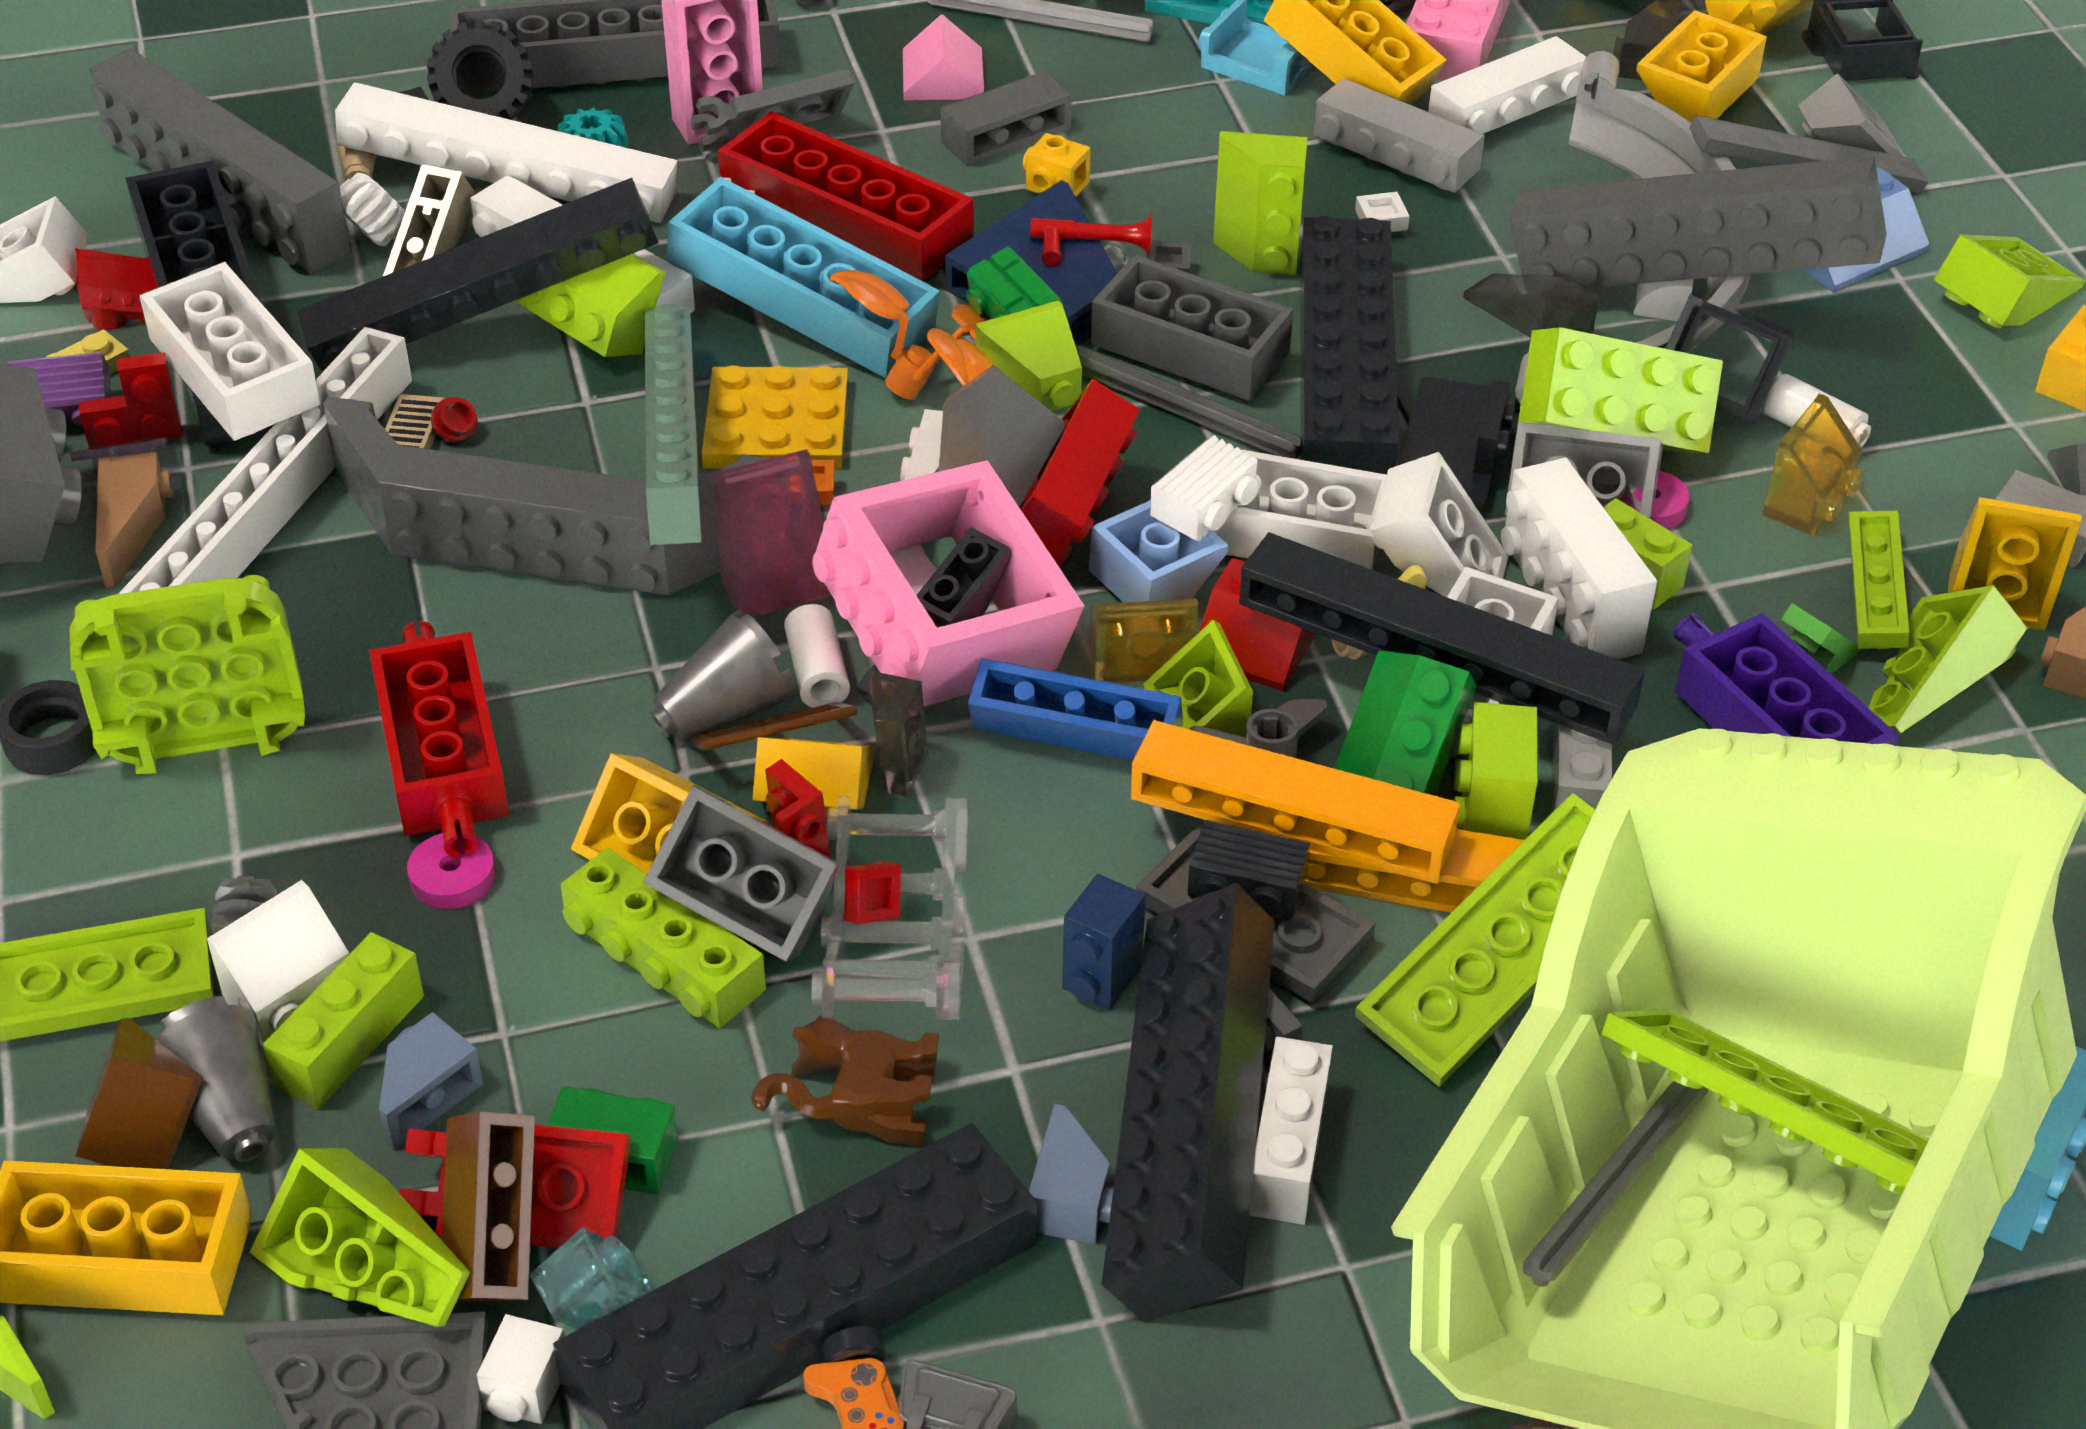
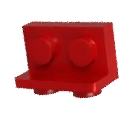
(797, 807)

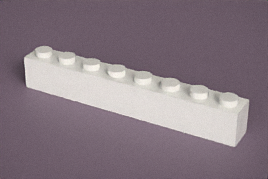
(497, 147)

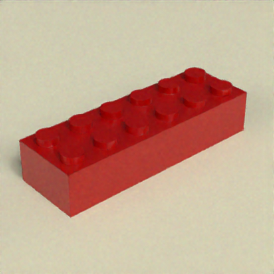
(850, 193)

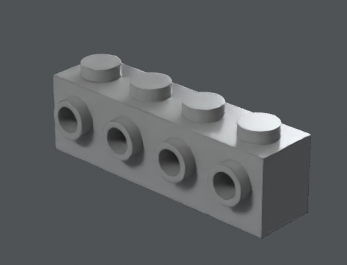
(1399, 135)

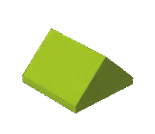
(1208, 681)

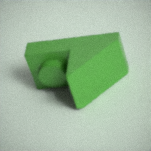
(1819, 640)

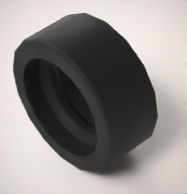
(51, 753)

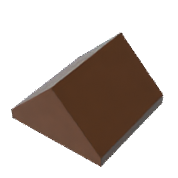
(138, 1103)

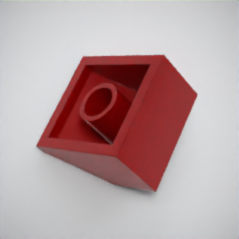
(1262, 644)

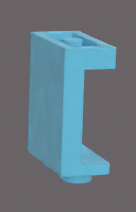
(1251, 52)

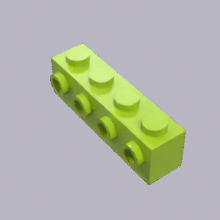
(663, 939)

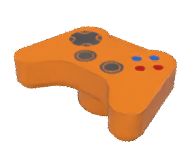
(857, 1391)

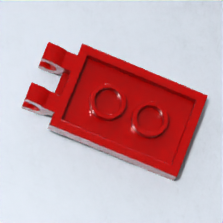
(574, 1181)

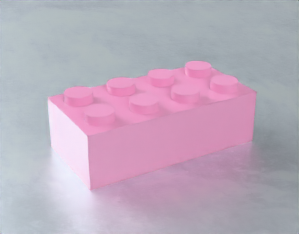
(1458, 30)
(710, 53)

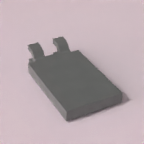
(800, 101)

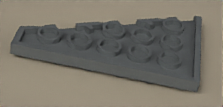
(372, 1371)

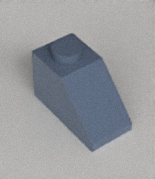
(425, 1076)
(1071, 1181)

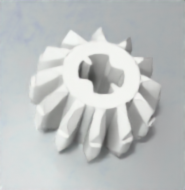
(371, 209)

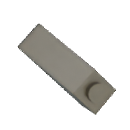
(433, 217)

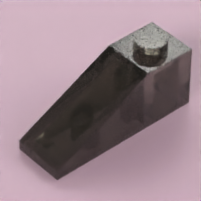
(1644, 34)
(1535, 302)

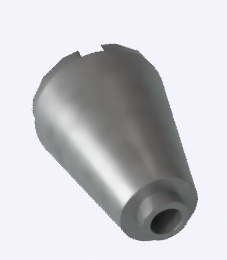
(723, 681)
(234, 1093)

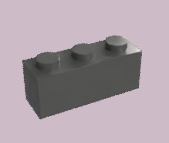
(1005, 118)

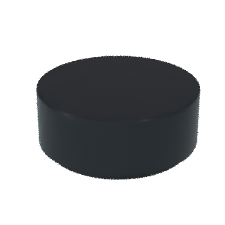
(854, 1344)

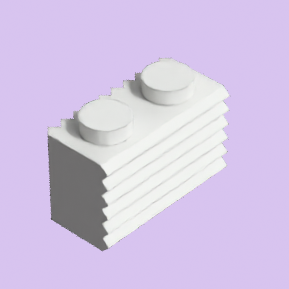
(1205, 488)

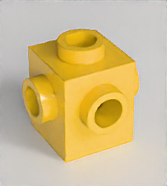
(1056, 160)

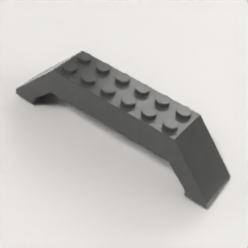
(514, 512)

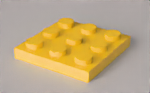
(775, 413)

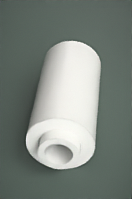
(1791, 398)
(816, 655)

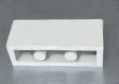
(1290, 1130)

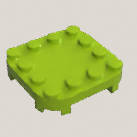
(186, 670)

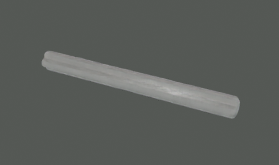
(1058, 16)

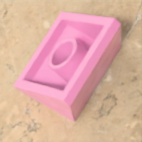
(942, 64)

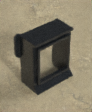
(1863, 58)
(1780, 336)

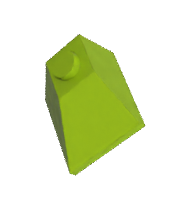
(1036, 353)

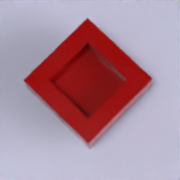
(872, 892)

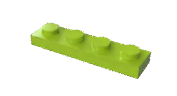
(1878, 580)

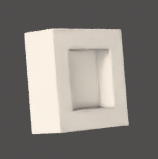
(1384, 207)

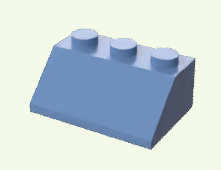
(1903, 240)

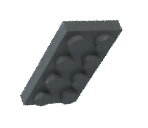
(1305, 950)

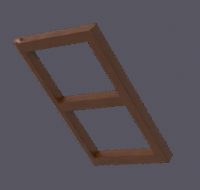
(772, 725)

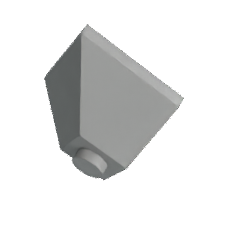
(1845, 118)

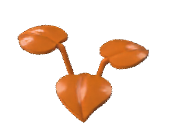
(916, 364)

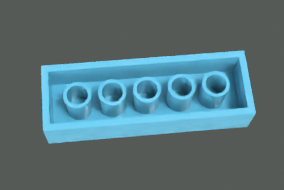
(784, 272)

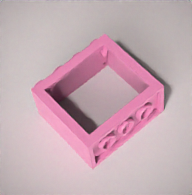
(891, 623)

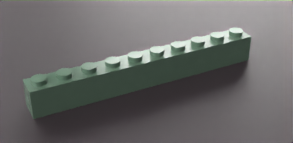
(671, 428)

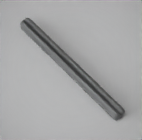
(1189, 405)
(1610, 1183)

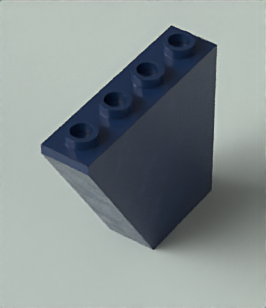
(1076, 279)

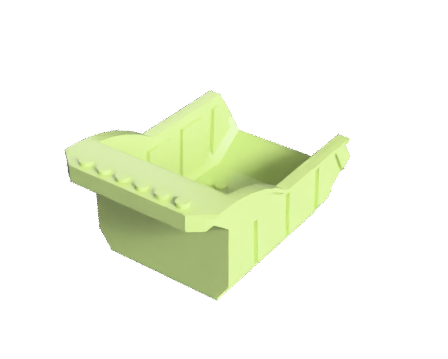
(1842, 919)

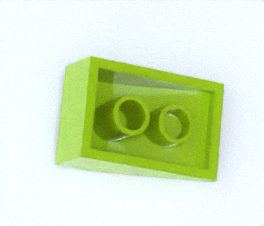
(2004, 279)

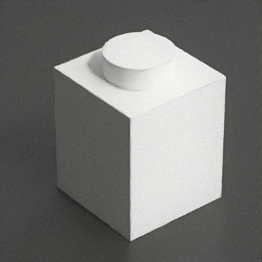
(520, 1370)

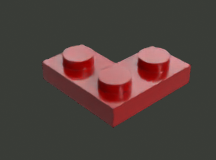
(143, 412)

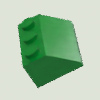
(1407, 721)

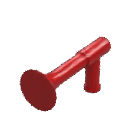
(1053, 230)

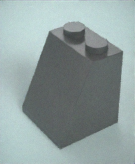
(999, 424)

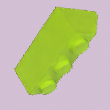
(1260, 199)
(603, 305)

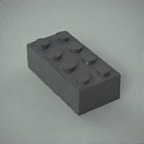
(1191, 327)

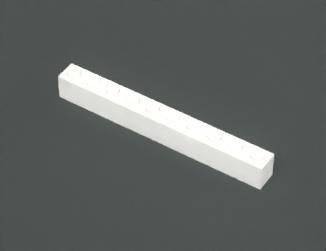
(276, 473)

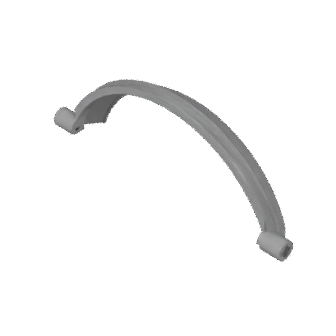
(1648, 144)

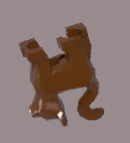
(868, 1084)

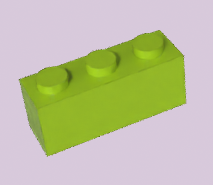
(343, 1020)

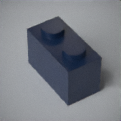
(1103, 941)

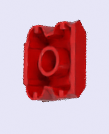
(111, 287)

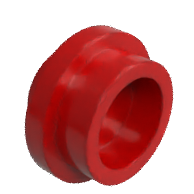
(454, 419)

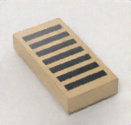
(411, 421)

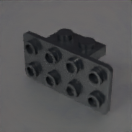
(1464, 427)

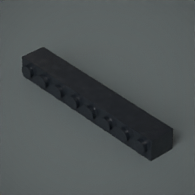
(484, 272)
(1390, 615)

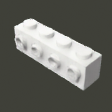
(1509, 86)

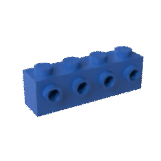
(1067, 709)

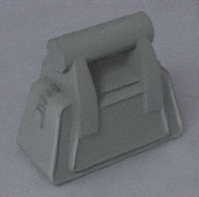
(953, 1400)

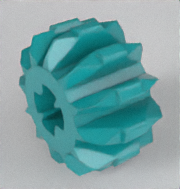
(596, 125)

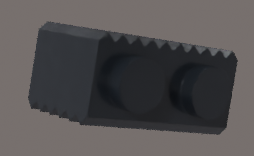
(1262, 863)

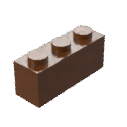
(490, 1202)

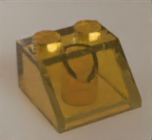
(1814, 469)
(1138, 637)

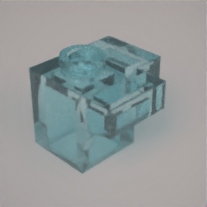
(589, 1278)

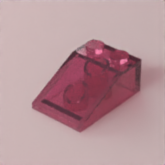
(769, 533)

